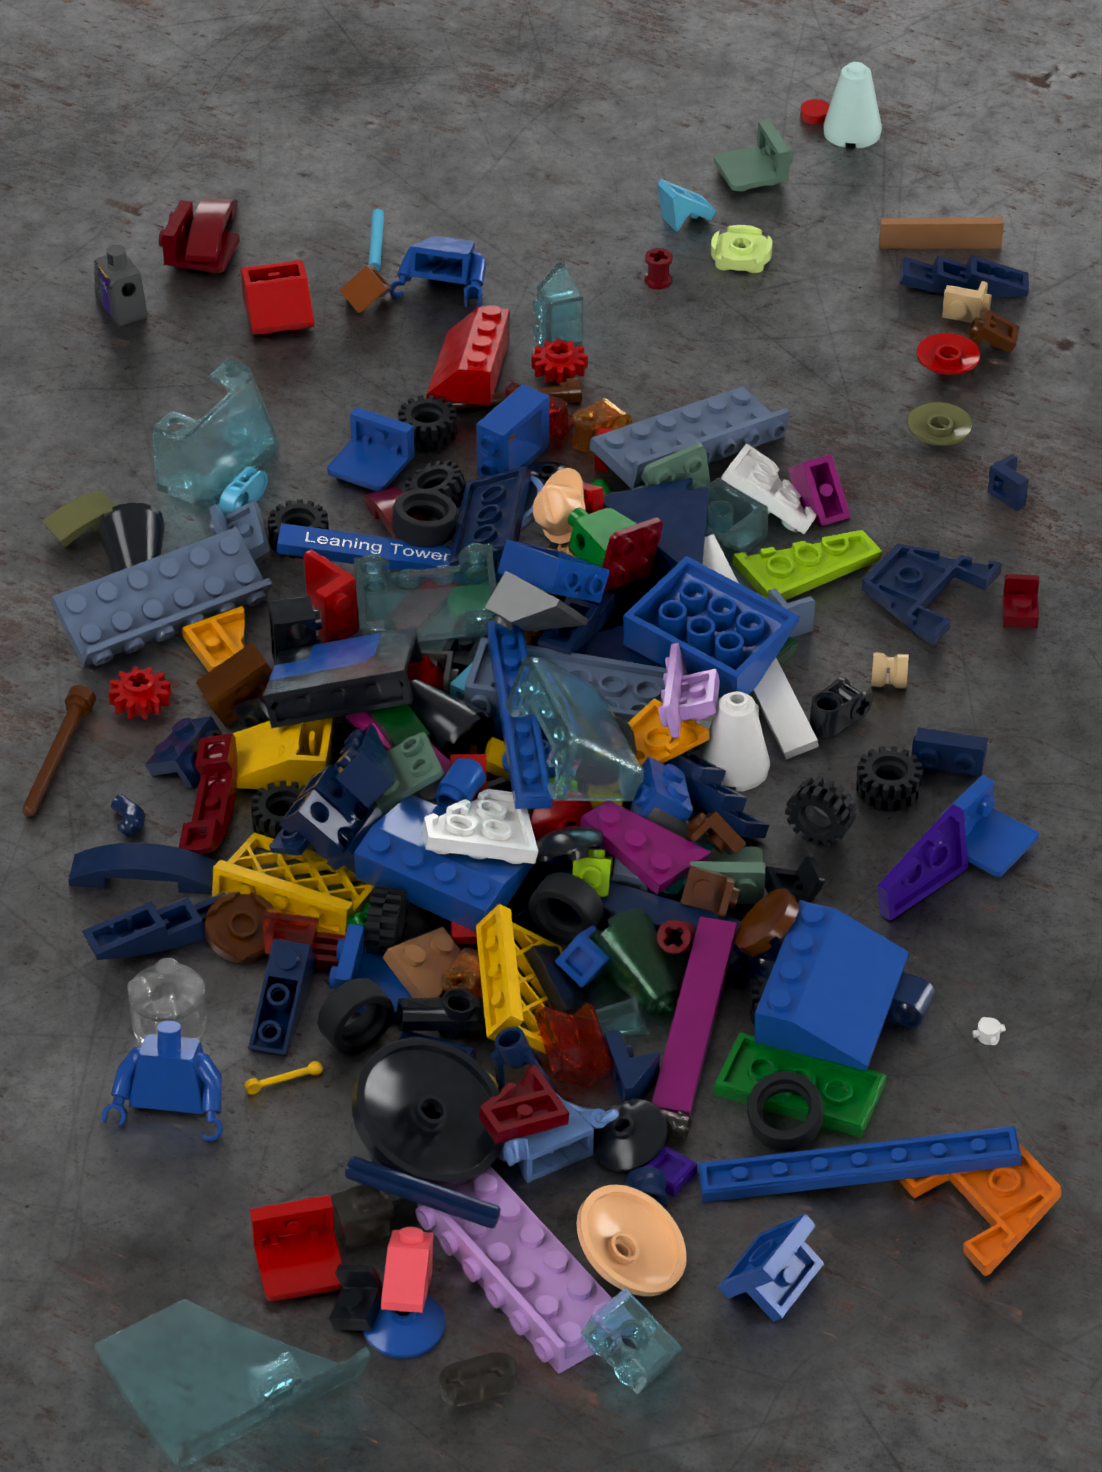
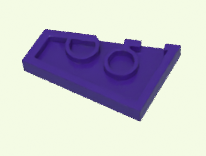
(927, 866)

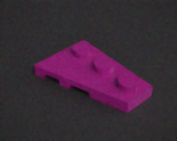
(644, 847)

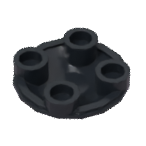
(568, 841)

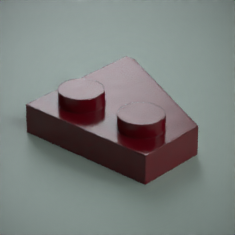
(523, 1108)

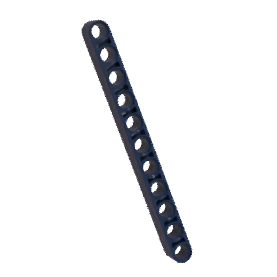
(909, 1002)

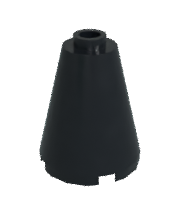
(131, 534)
(449, 720)

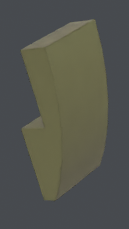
(78, 516)

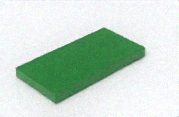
(845, 1091)

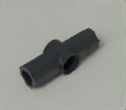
(451, 1015)

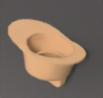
(556, 501)

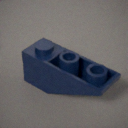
(365, 765)
(282, 996)

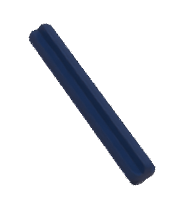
(423, 1192)

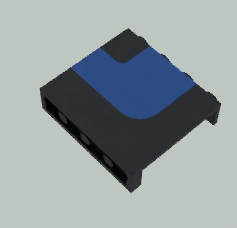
(342, 677)

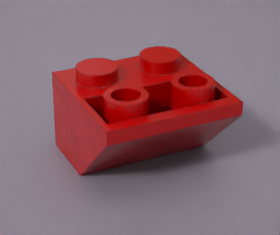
(277, 297)

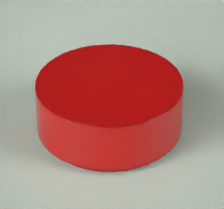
(814, 111)

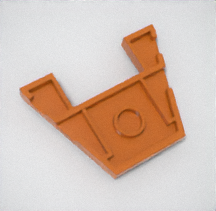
(1006, 1197)

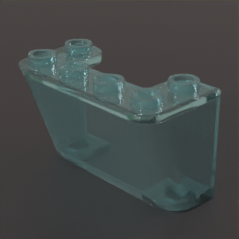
(212, 452)
(438, 600)

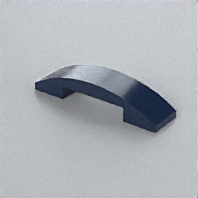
(143, 862)

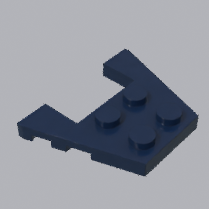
(913, 577)

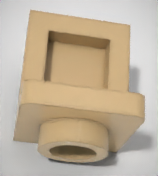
(965, 303)

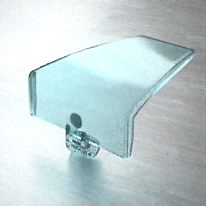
(211, 1380)

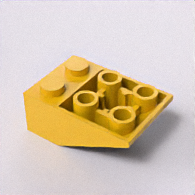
(283, 753)

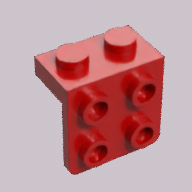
(334, 595)
(296, 1248)

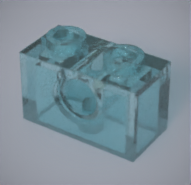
(629, 1320)

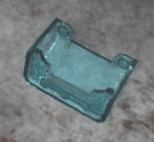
(585, 739)

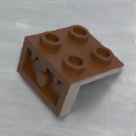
(235, 681)

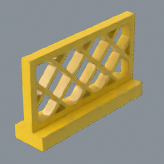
(292, 895)
(501, 977)

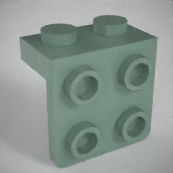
(757, 165)
(680, 465)
(415, 768)
(745, 867)

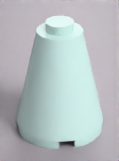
(853, 109)

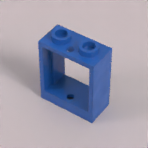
(521, 413)
(554, 571)

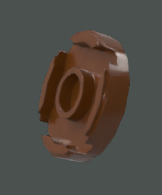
(767, 919)
(236, 927)

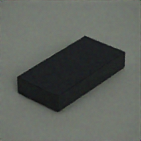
(557, 984)

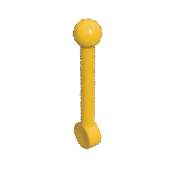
(254, 1085)

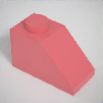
(408, 1270)

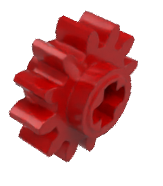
(559, 361)
(139, 693)

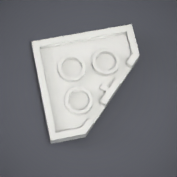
(759, 479)
(483, 829)

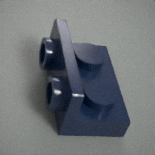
(950, 751)

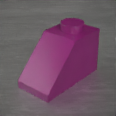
(820, 489)

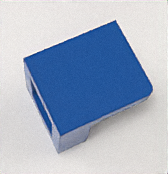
(582, 958)

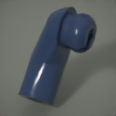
(132, 813)

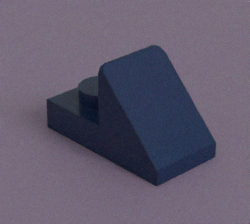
(631, 1075)

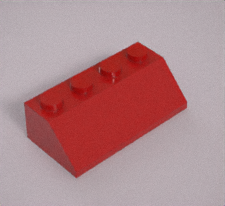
(472, 357)

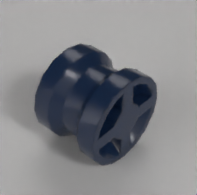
(650, 1181)

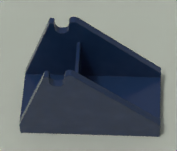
(682, 517)

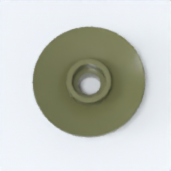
(939, 423)

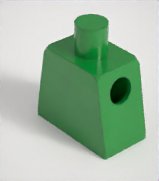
(593, 531)

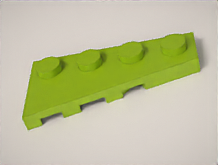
(807, 564)

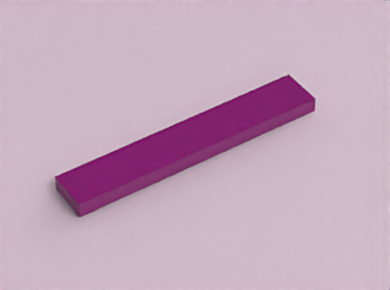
(695, 1015)

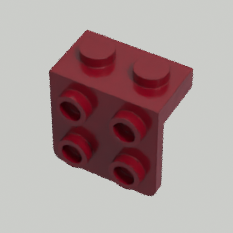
(175, 240)
(632, 553)

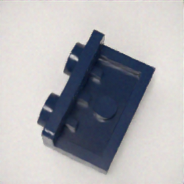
(180, 749)

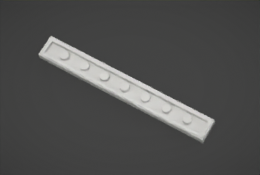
(773, 691)

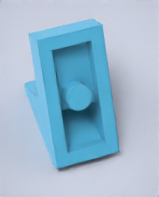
(679, 203)

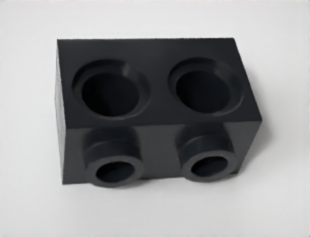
(293, 624)

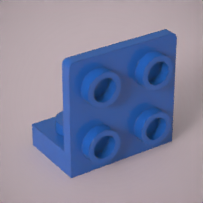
(991, 836)

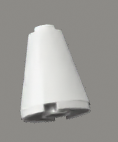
(737, 742)

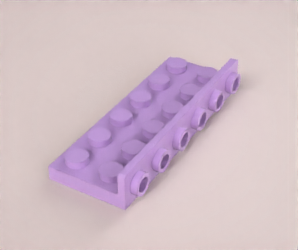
(522, 1271)

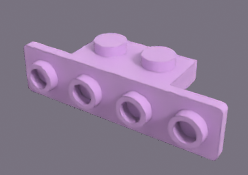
(686, 695)

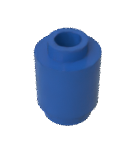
(460, 782)

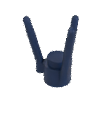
(515, 1052)

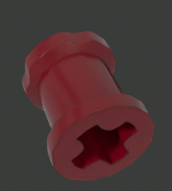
(658, 268)
(665, 936)

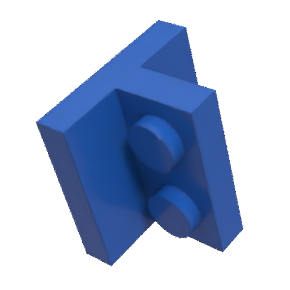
(775, 1267)

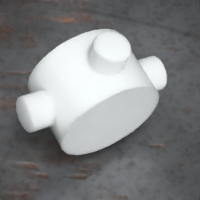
(988, 1031)

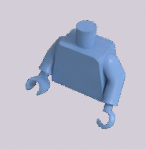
(557, 1147)

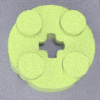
(750, 258)

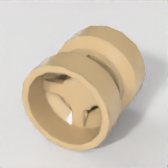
(898, 670)

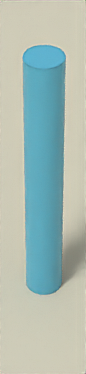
(376, 238)

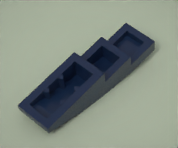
(1001, 279)
(570, 639)
(707, 791)
(149, 930)

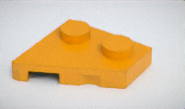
(217, 637)

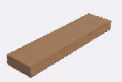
(941, 233)

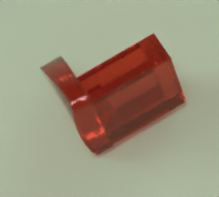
(288, 928)

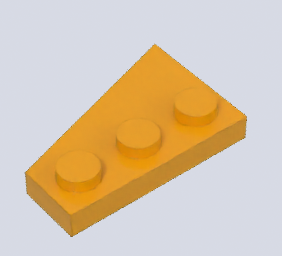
(656, 740)

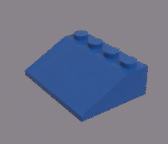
(713, 622)
(443, 884)
(829, 988)

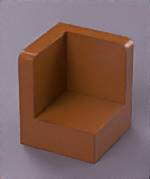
(365, 288)

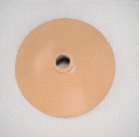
(631, 1240)

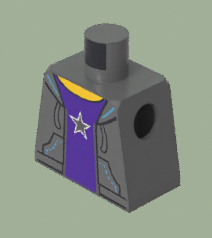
(117, 276)

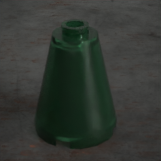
(638, 961)

